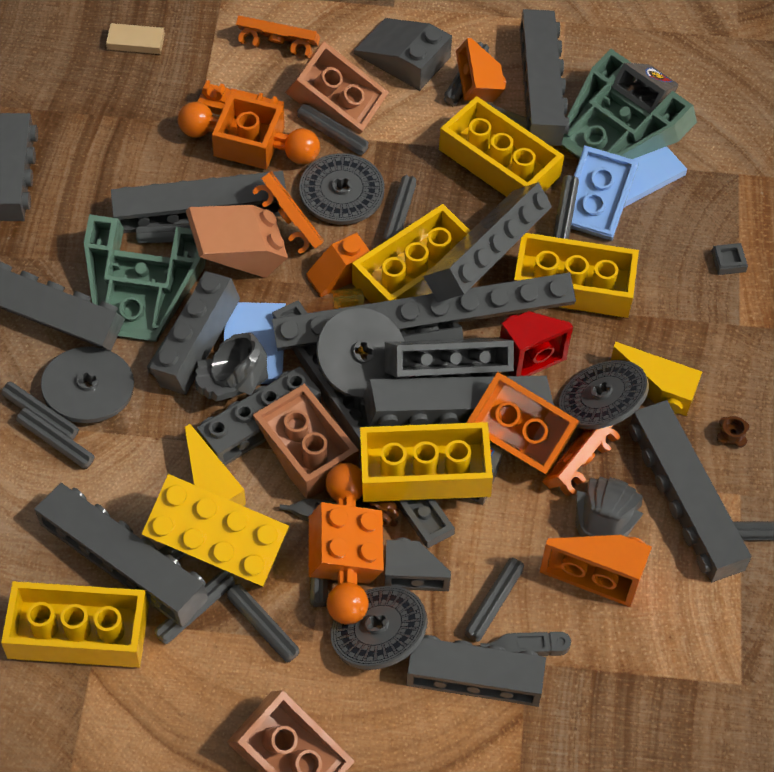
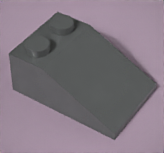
(407, 50)

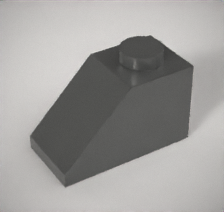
(414, 567)

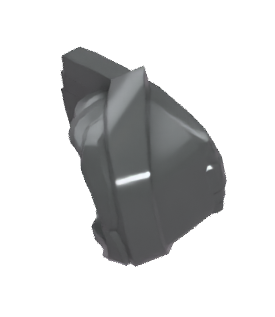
(234, 370)
(607, 508)

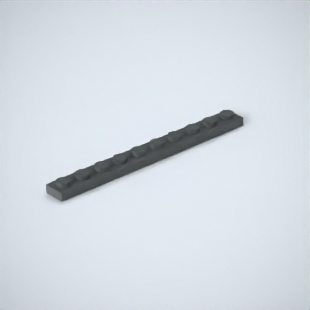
(427, 312)

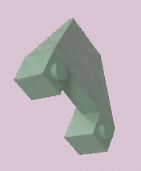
(615, 123)
(140, 285)

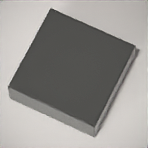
(729, 259)

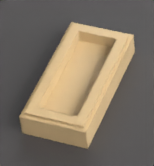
(135, 38)

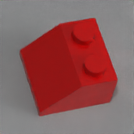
(538, 341)

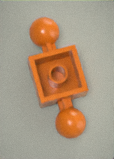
(248, 131)
(346, 544)

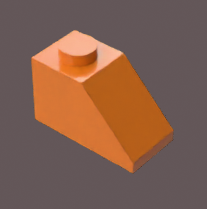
(479, 72)
(334, 267)

